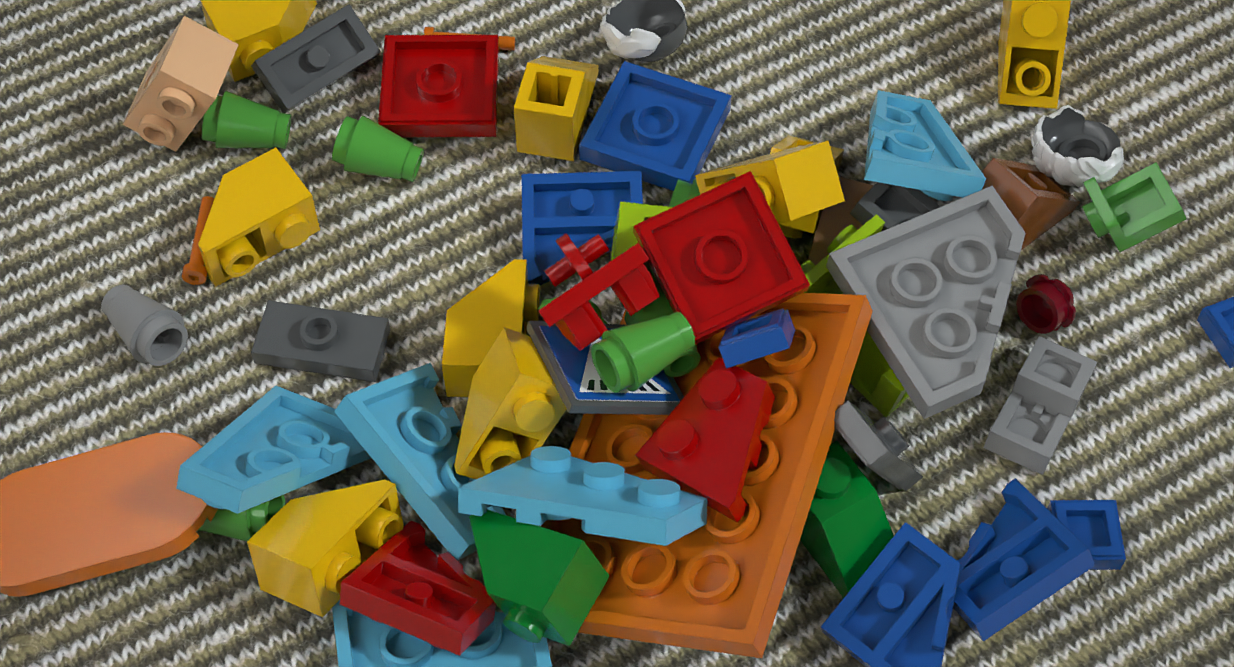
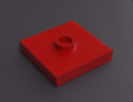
(440, 85)
(721, 257)

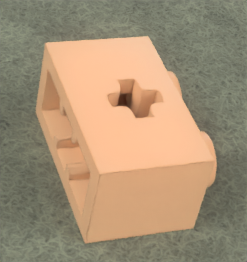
(180, 84)

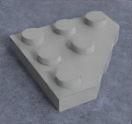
(937, 294)

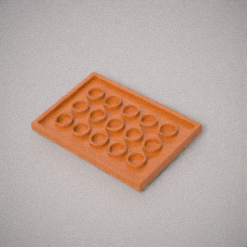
(728, 577)

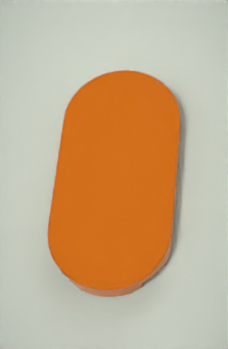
(96, 514)

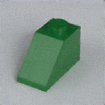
(845, 521)
(537, 576)

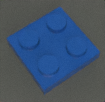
(655, 126)

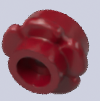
(1046, 304)

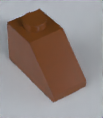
(1030, 196)

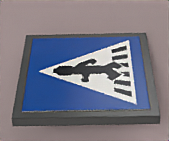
(582, 386)

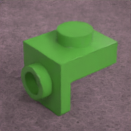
(1133, 207)

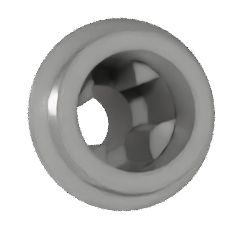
(145, 325)

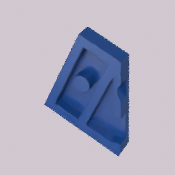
(574, 205)
(1016, 563)
(899, 605)

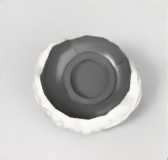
(644, 28)
(1075, 148)

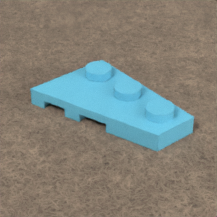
(917, 149)
(416, 448)
(270, 452)
(605, 498)
(375, 644)

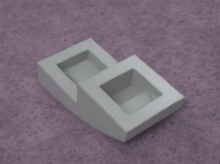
(1040, 405)

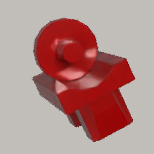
(623, 274)

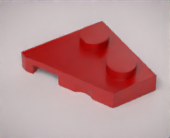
(713, 437)
(419, 592)

